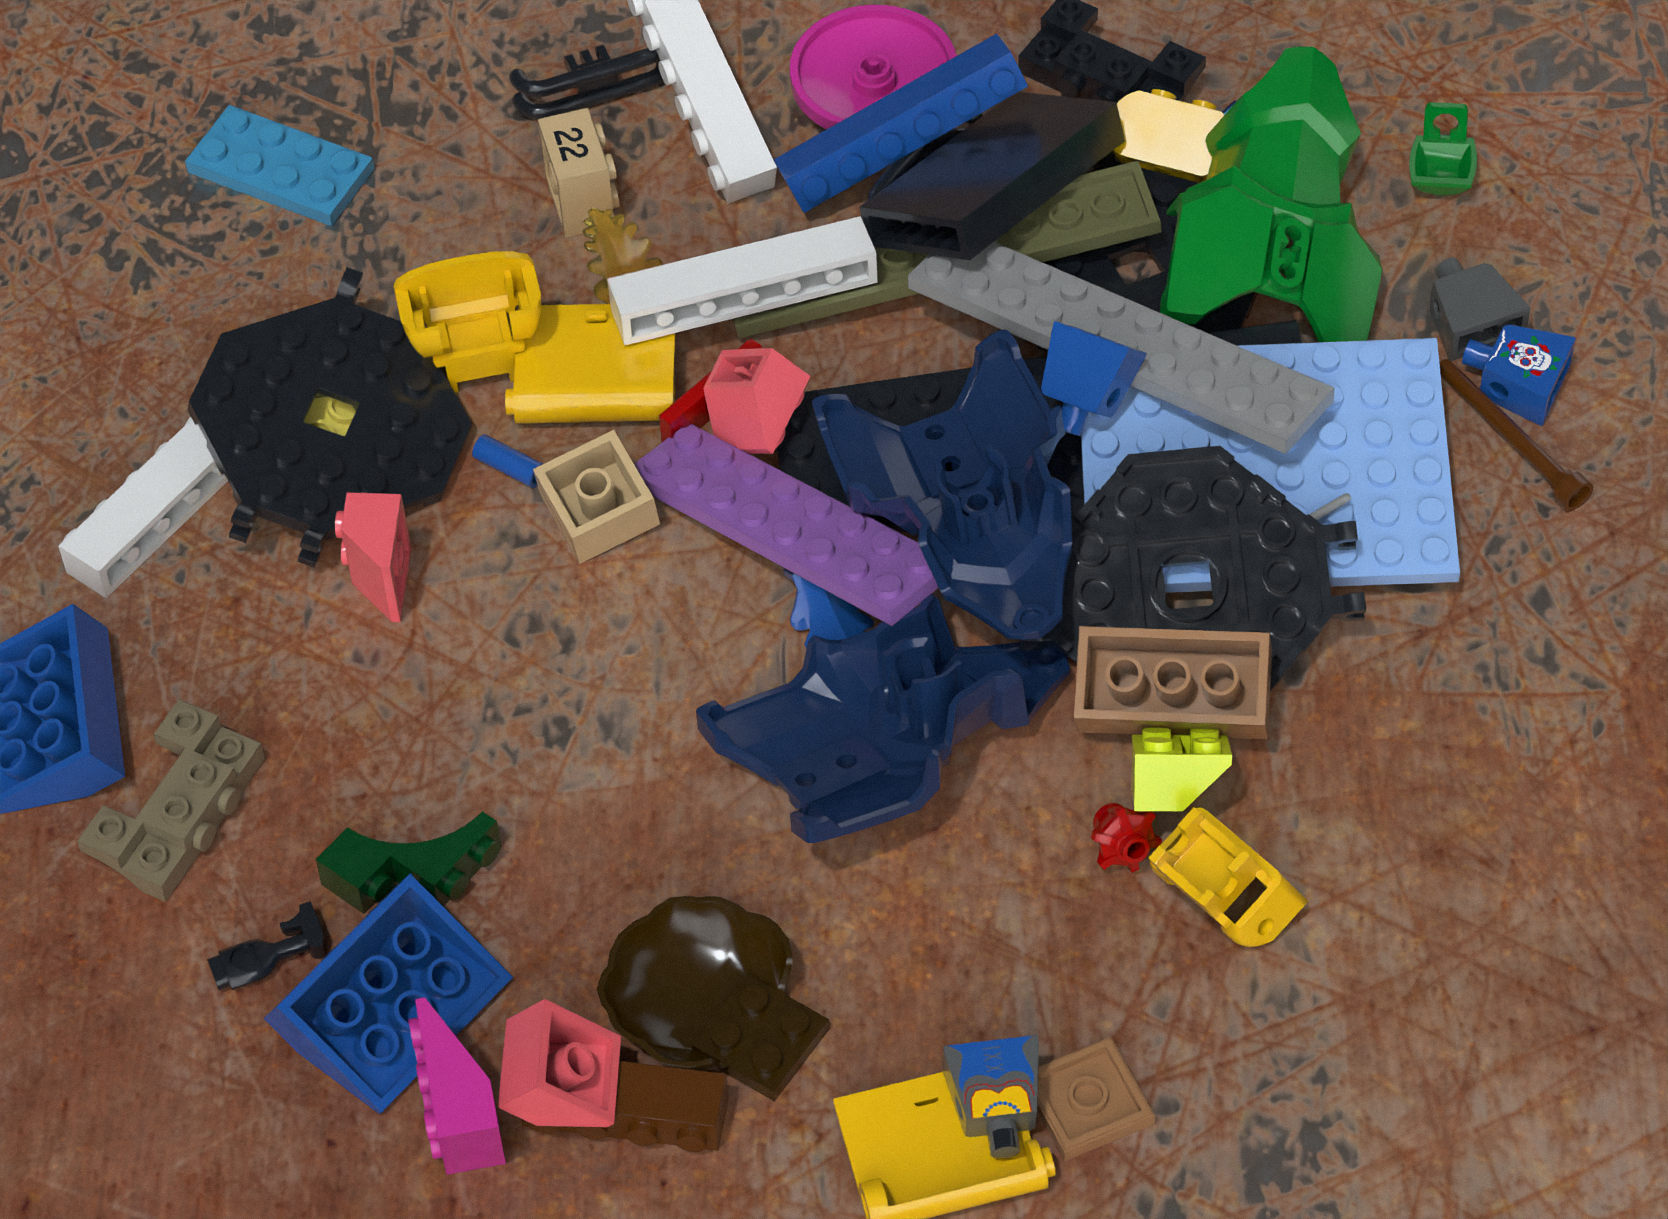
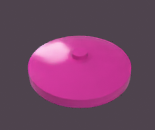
(862, 57)

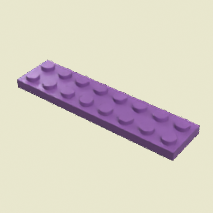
(789, 523)

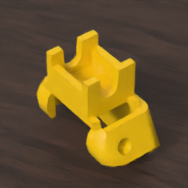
(466, 312)
(1216, 868)

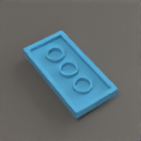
(280, 165)

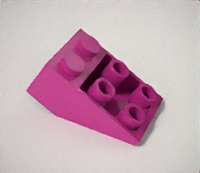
(455, 1095)

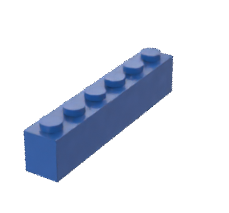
(901, 122)

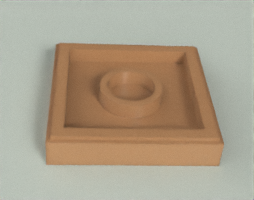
(1090, 1099)

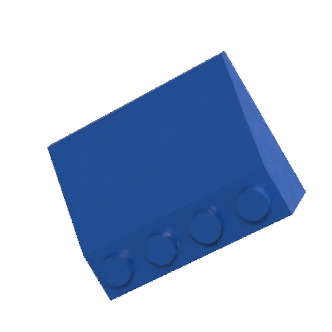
(57, 712)
(359, 998)

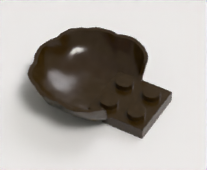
(707, 990)

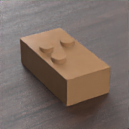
(1173, 681)

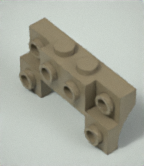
(183, 809)

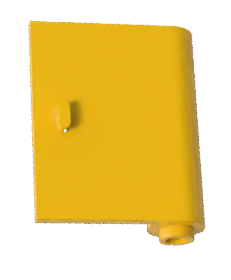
(584, 373)
(917, 1160)

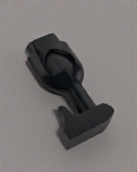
(258, 958)

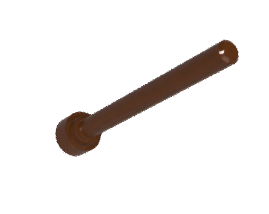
(1569, 487)

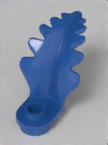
(824, 612)

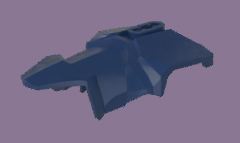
(993, 524)
(878, 718)

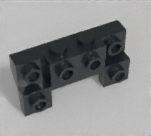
(1095, 69)

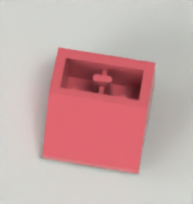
(753, 398)

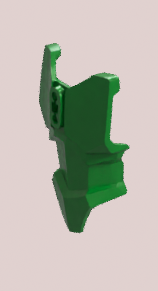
(1274, 178)

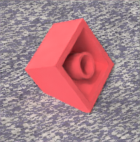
(376, 548)
(559, 1068)

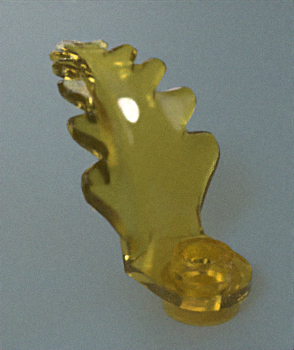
(614, 248)

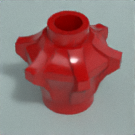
(1123, 836)

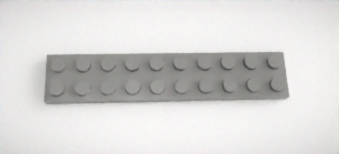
(1180, 362)

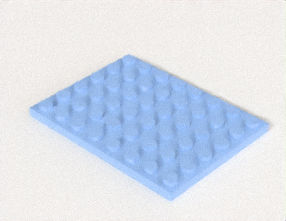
(1375, 442)

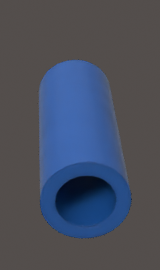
(506, 459)

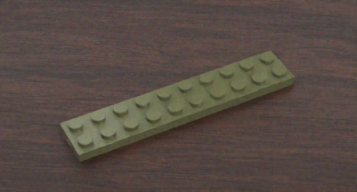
(1082, 217)

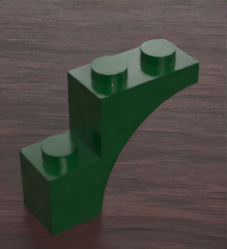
(366, 869)

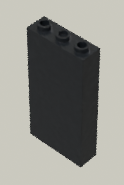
(992, 175)

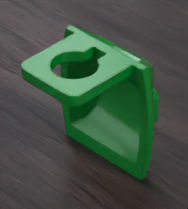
(1443, 162)

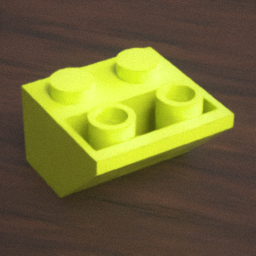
(1175, 768)

